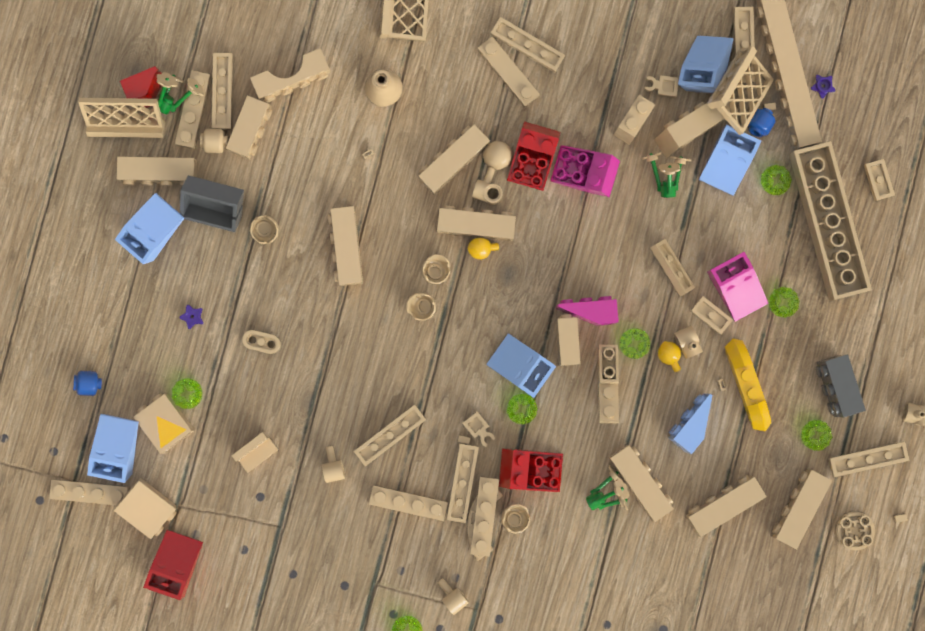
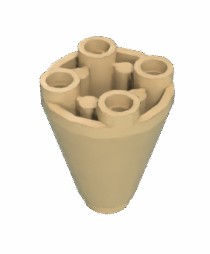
(383, 93)

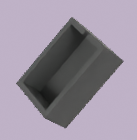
(211, 203)
(840, 386)

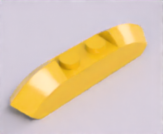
(748, 384)

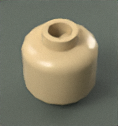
(213, 141)

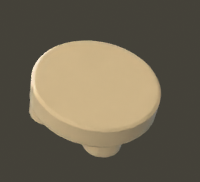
(855, 530)

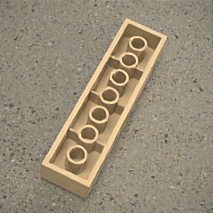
(830, 221)

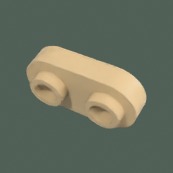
(262, 341)

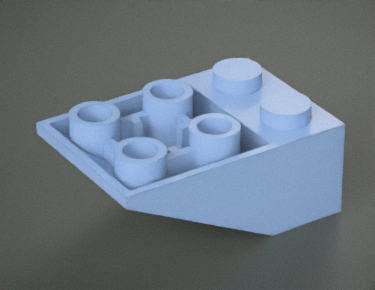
(705, 64)
(729, 160)
(149, 229)
(521, 365)
(693, 426)
(113, 448)

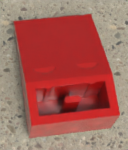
(533, 156)
(530, 470)
(173, 565)

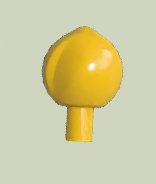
(481, 248)
(669, 354)

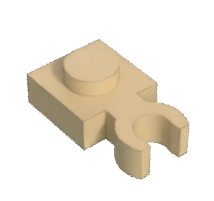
(666, 86)
(476, 426)

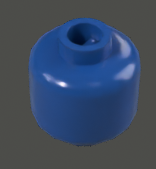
(761, 122)
(87, 383)

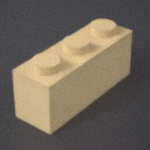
(249, 127)

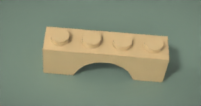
(312, 68)

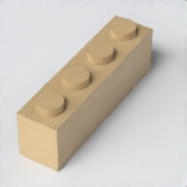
(454, 159)
(155, 170)
(476, 224)
(346, 246)
(641, 483)
(726, 505)
(802, 508)

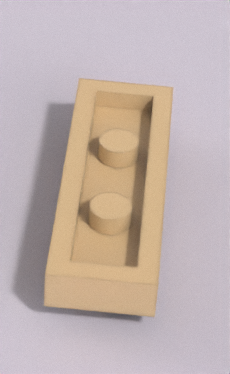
(672, 267)

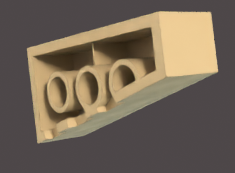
(689, 126)

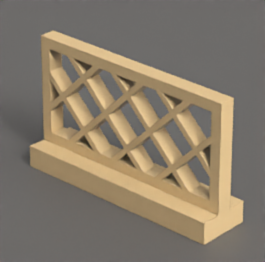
(387, 23)
(733, 79)
(121, 125)

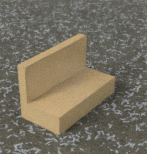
(255, 452)

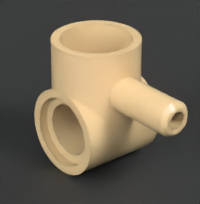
(483, 187)
(688, 342)
(914, 414)
(334, 469)
(455, 598)

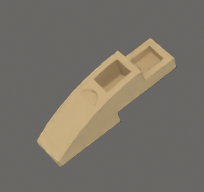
(608, 383)

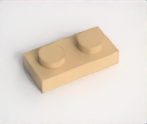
(879, 180)
(711, 315)

